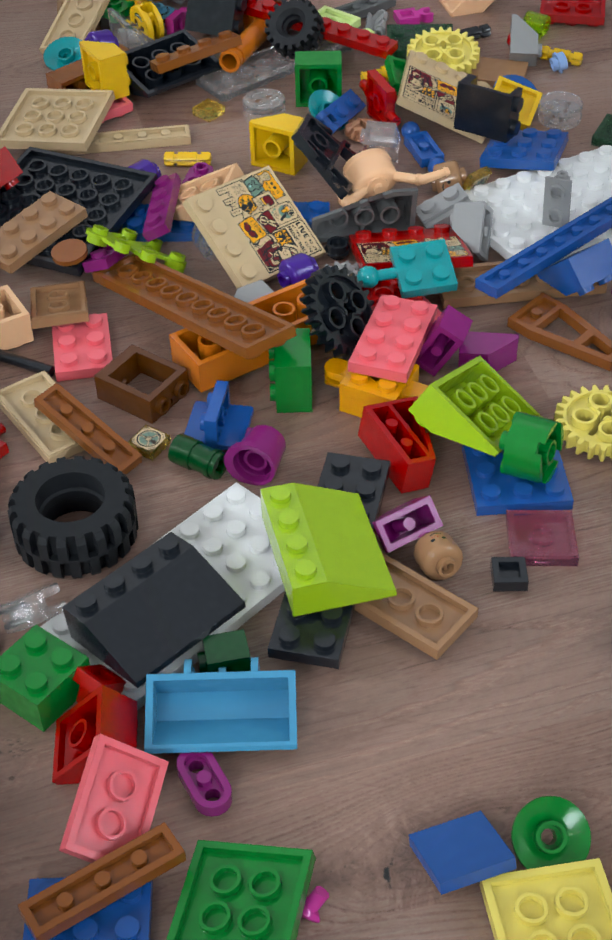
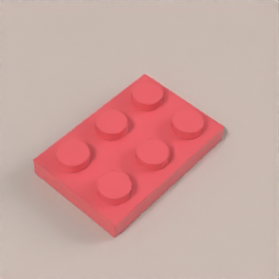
(81, 348)
(113, 799)

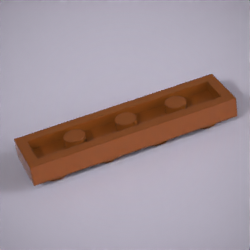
(188, 54)
(87, 429)
(101, 883)

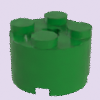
(531, 447)

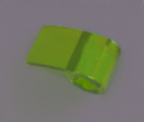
(538, 22)

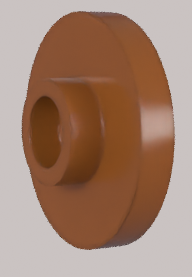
(69, 252)

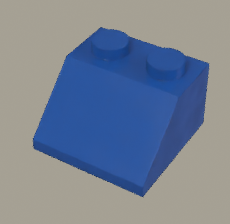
(581, 270)

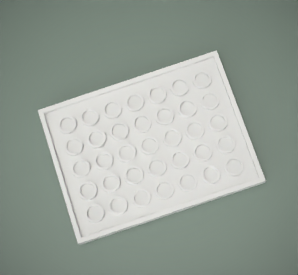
(520, 200)

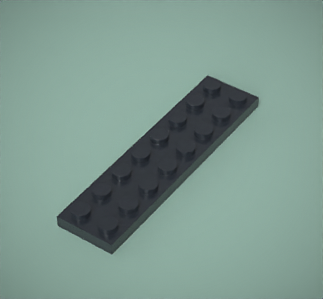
(322, 635)

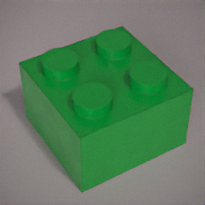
(317, 71)
(292, 374)
(39, 677)

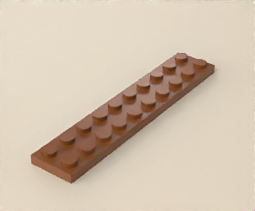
(196, 306)

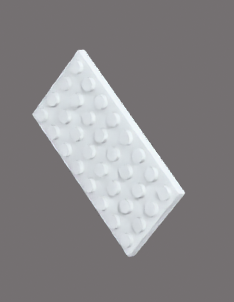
(236, 545)

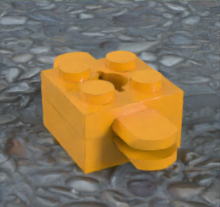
(363, 390)

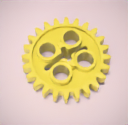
(448, 47)
(587, 421)

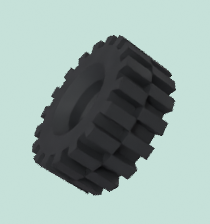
(287, 15)

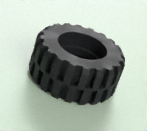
(77, 545)

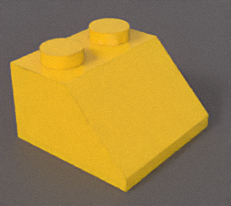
(105, 67)
(273, 144)

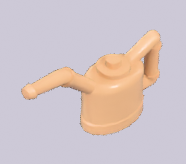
(374, 173)

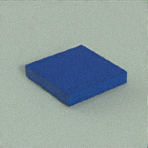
(462, 852)

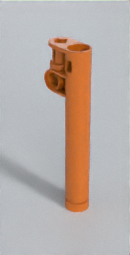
(252, 39)

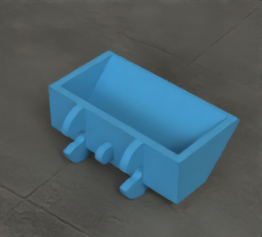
(220, 710)

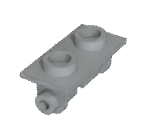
(377, 21)
(557, 200)

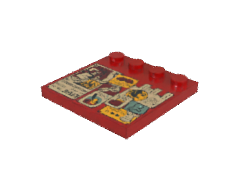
(374, 248)

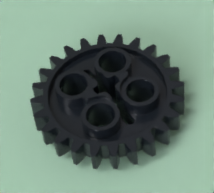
(336, 309)

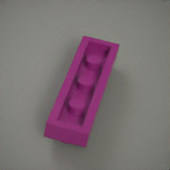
(162, 207)

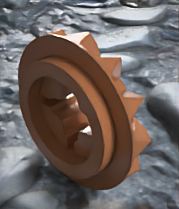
(354, 128)

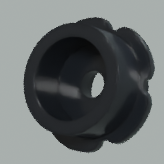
(337, 247)

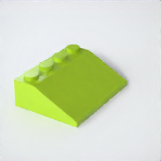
(470, 406)
(323, 547)

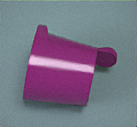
(256, 456)

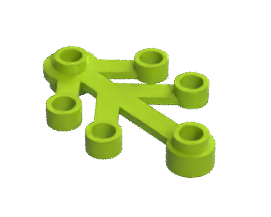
(126, 242)

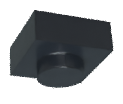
(509, 574)

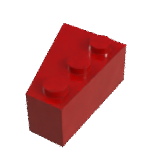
(395, 436)

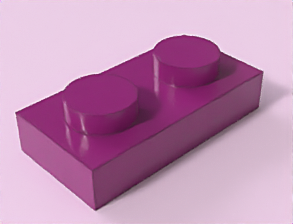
(102, 259)

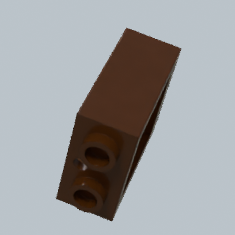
(113, 380)

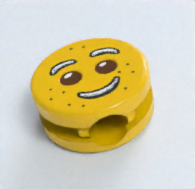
(148, 19)

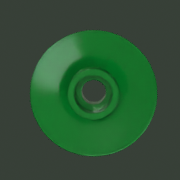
(569, 830)

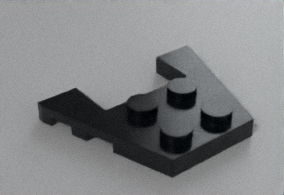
(322, 151)

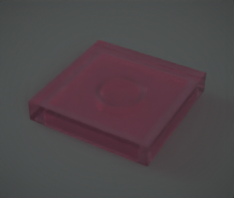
(542, 537)

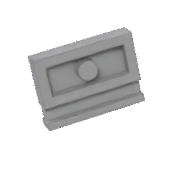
(438, 208)

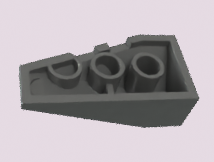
(385, 210)

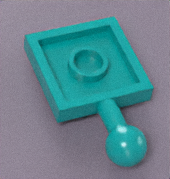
(417, 267)

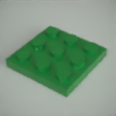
(243, 892)

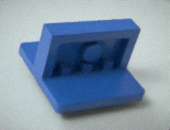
(218, 421)

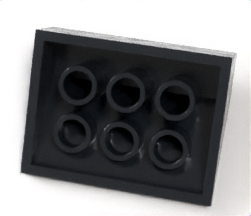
(149, 83)
(152, 609)

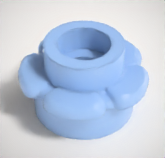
(558, 62)

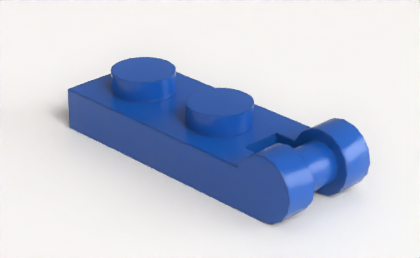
(341, 111)

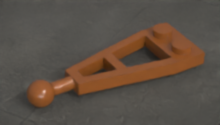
(545, 309)

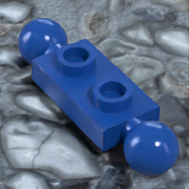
(421, 146)

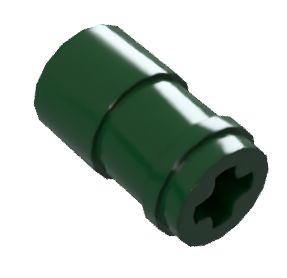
(197, 456)

